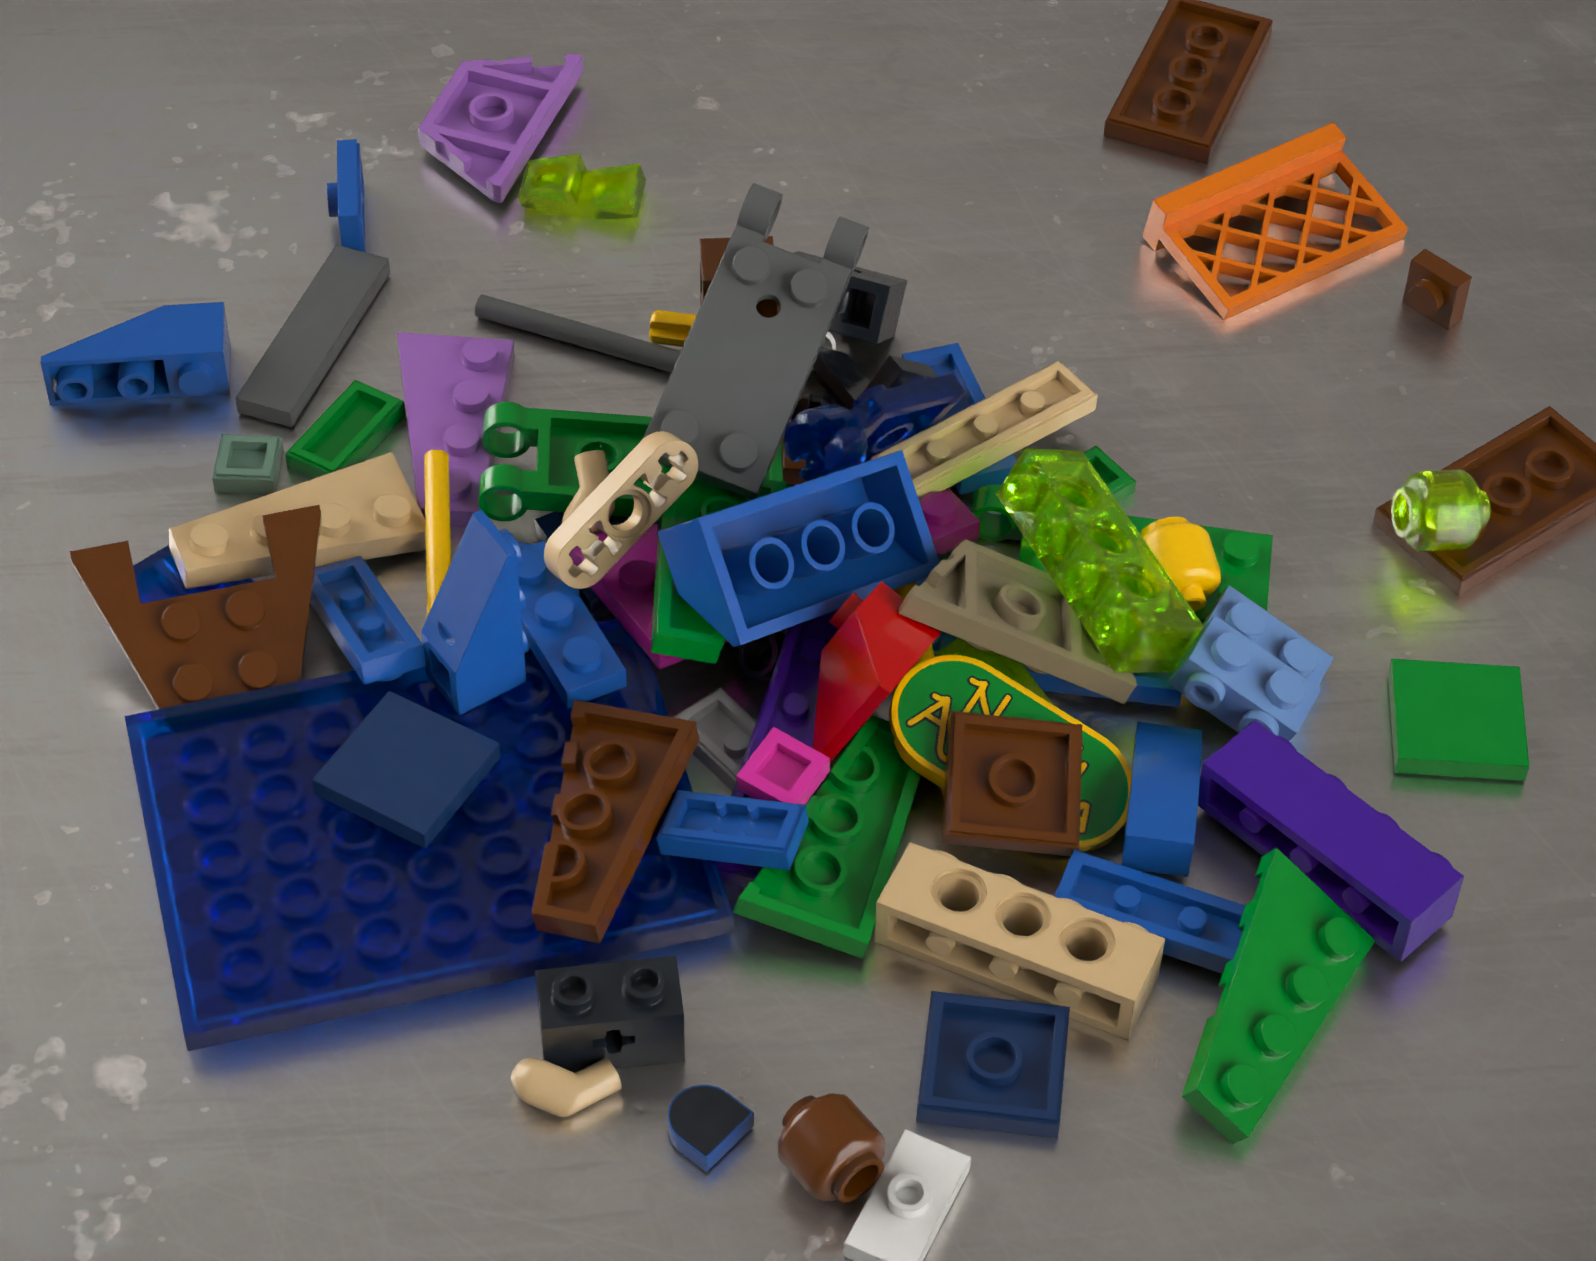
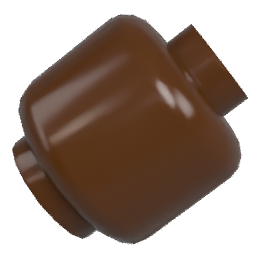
(831, 1147)

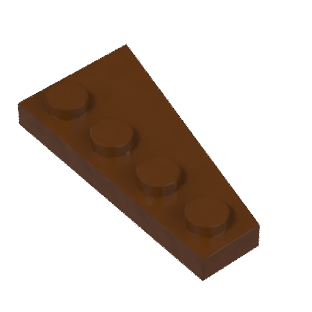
(608, 807)

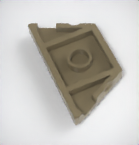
(1016, 613)

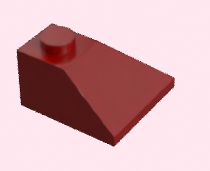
(864, 664)

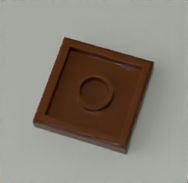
(1012, 784)

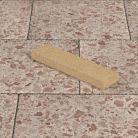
(994, 428)

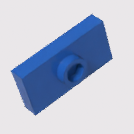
(347, 195)
(733, 829)

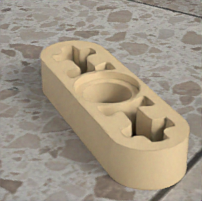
(594, 510)

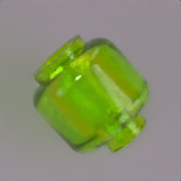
(1440, 510)

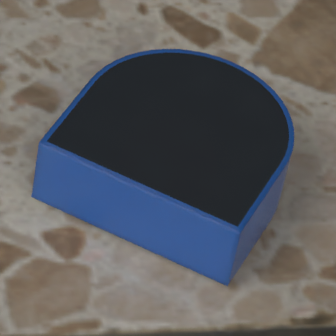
(707, 1123)

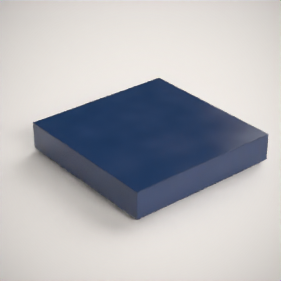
(406, 769)
(993, 1064)

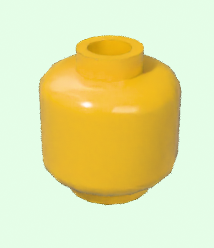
(1186, 556)

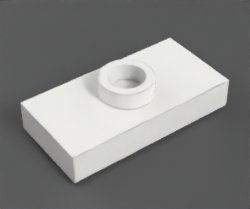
(908, 1202)

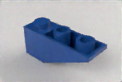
(151, 356)
(475, 624)

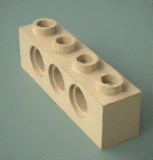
(1040, 967)

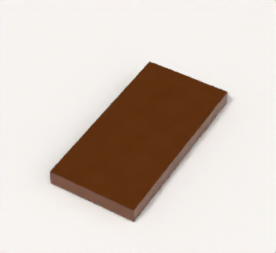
(1188, 79)
(1537, 488)

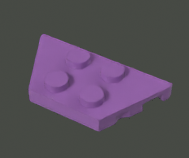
(495, 118)

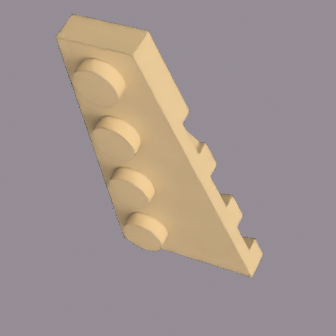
(363, 514)

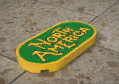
(971, 686)

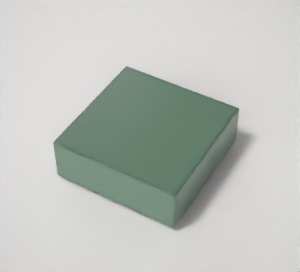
(248, 464)

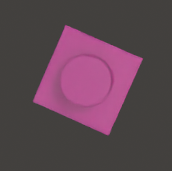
(783, 770)

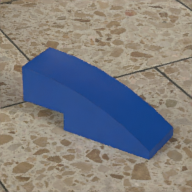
(1163, 799)

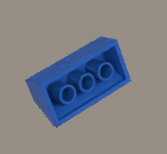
(802, 549)

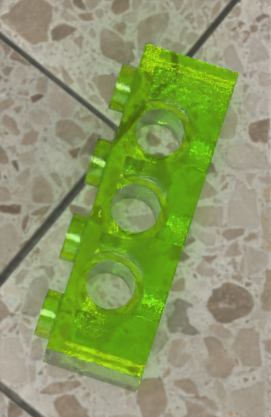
(1099, 561)

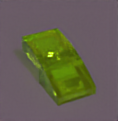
(570, 190)

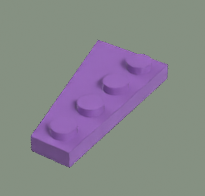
(446, 394)

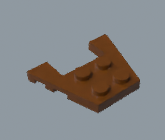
(214, 638)

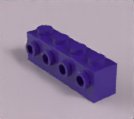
(1339, 841)

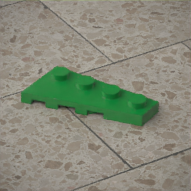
(676, 625)
(844, 850)
(1274, 997)

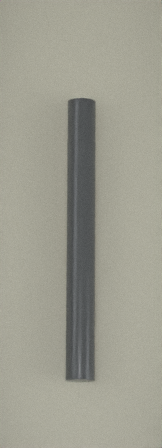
(576, 333)

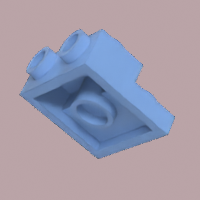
(1251, 668)

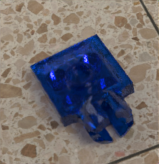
(840, 438)

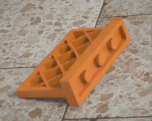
(1243, 191)

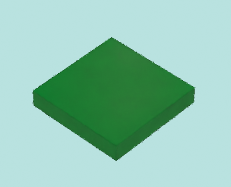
(1458, 719)

